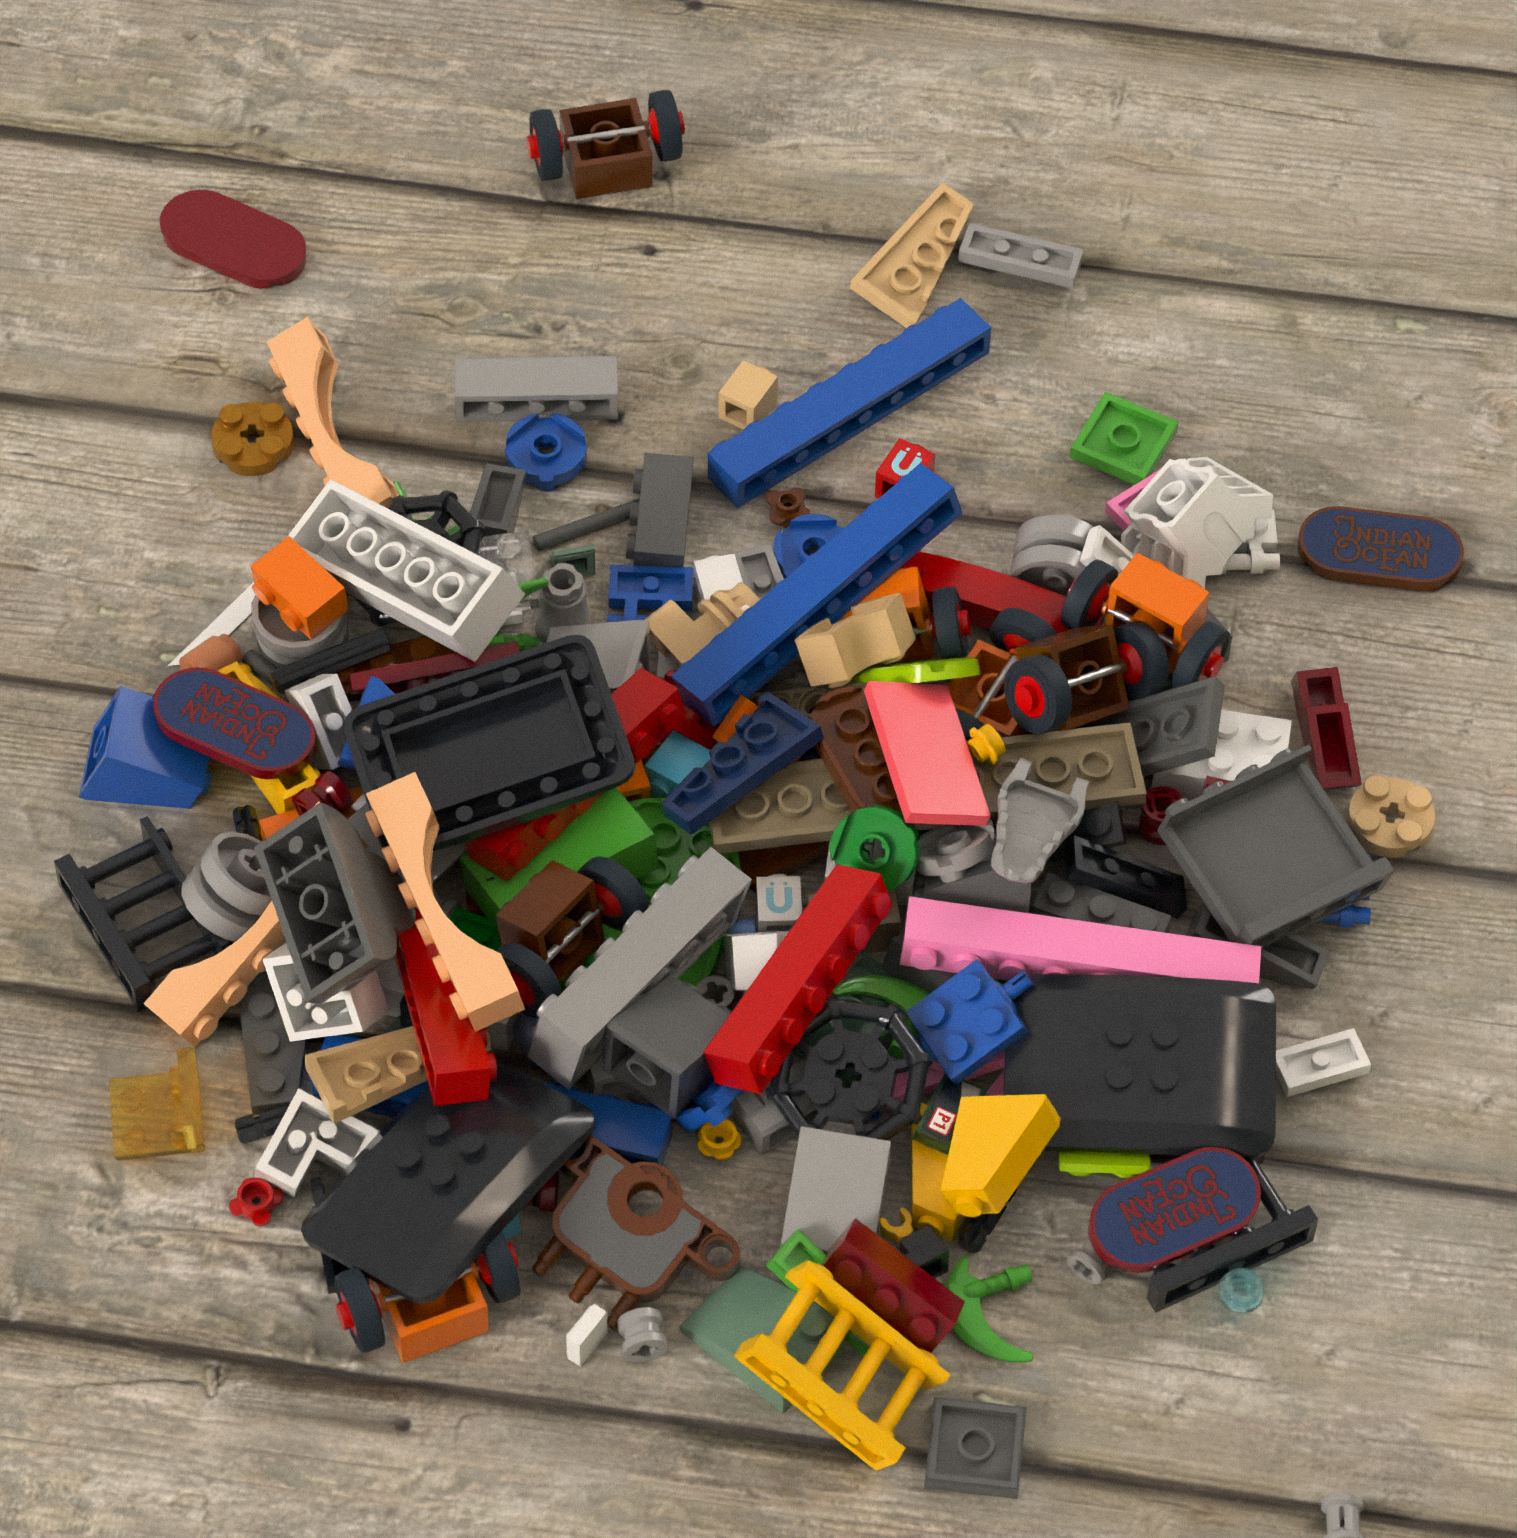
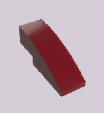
(1326, 727)

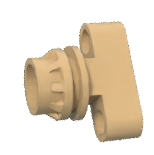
(678, 635)

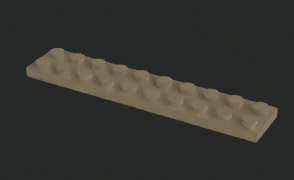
(806, 805)

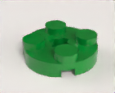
(889, 827)

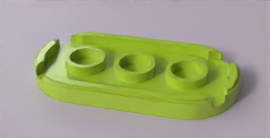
(919, 671)

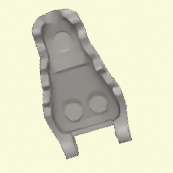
(1033, 823)

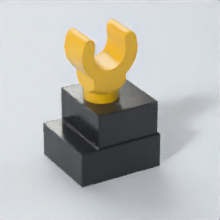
(920, 1246)

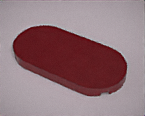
(233, 238)

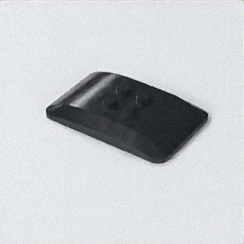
(498, 740)
(1149, 1062)
(445, 1183)

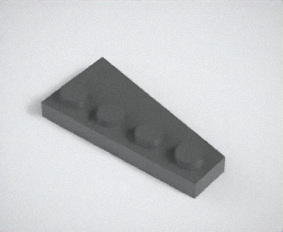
(271, 1059)

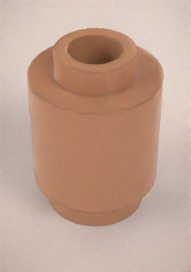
(212, 654)

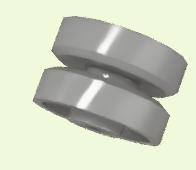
(1050, 551)
(284, 646)
(227, 886)

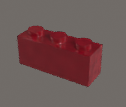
(893, 1286)

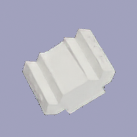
(1194, 517)

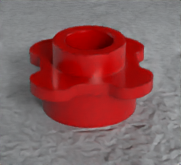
(251, 1190)

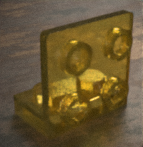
(158, 1111)

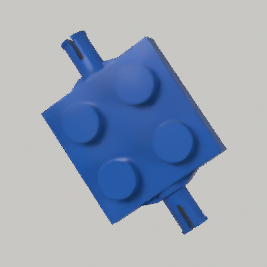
(969, 1019)

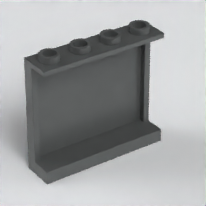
(1270, 851)

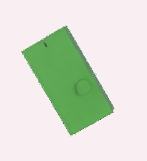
(605, 830)

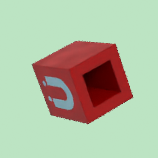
(899, 462)

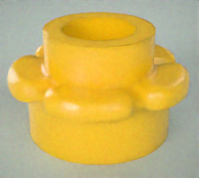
(986, 744)
(720, 1151)

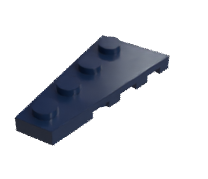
(751, 756)

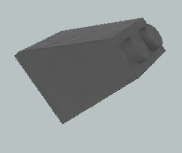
(977, 888)
(661, 1044)

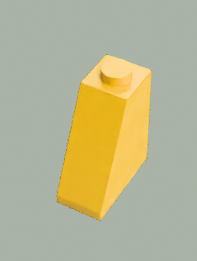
(994, 1149)
(926, 1179)

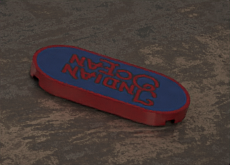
(234, 723)
(1174, 1209)

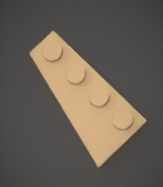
(912, 260)
(367, 1071)

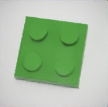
(1123, 439)

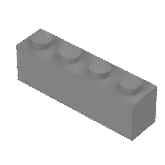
(536, 385)

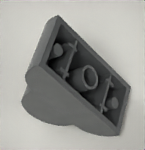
(332, 901)

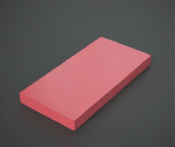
(926, 753)

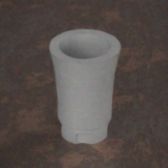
(562, 600)

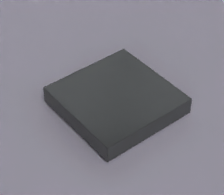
(975, 1447)

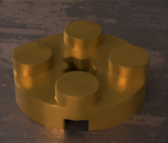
(250, 418)

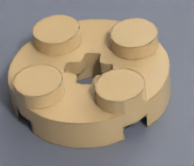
(1398, 796)

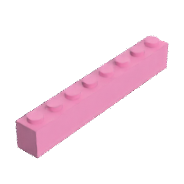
(1006, 941)

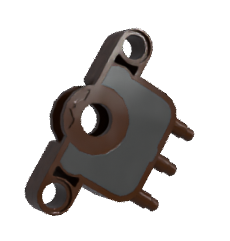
(624, 1249)

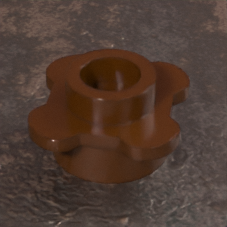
(780, 513)

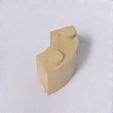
(872, 635)

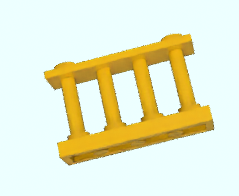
(804, 1383)

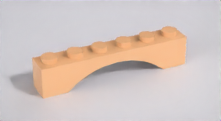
(309, 370)
(477, 972)
(199, 994)

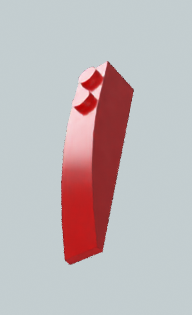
(987, 591)
(449, 1047)

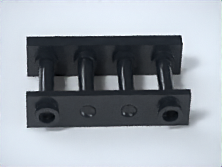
(100, 913)
(1246, 1249)

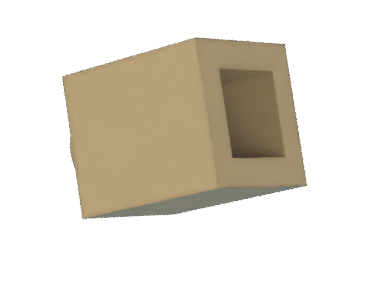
(747, 395)

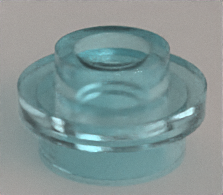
(1245, 1280)

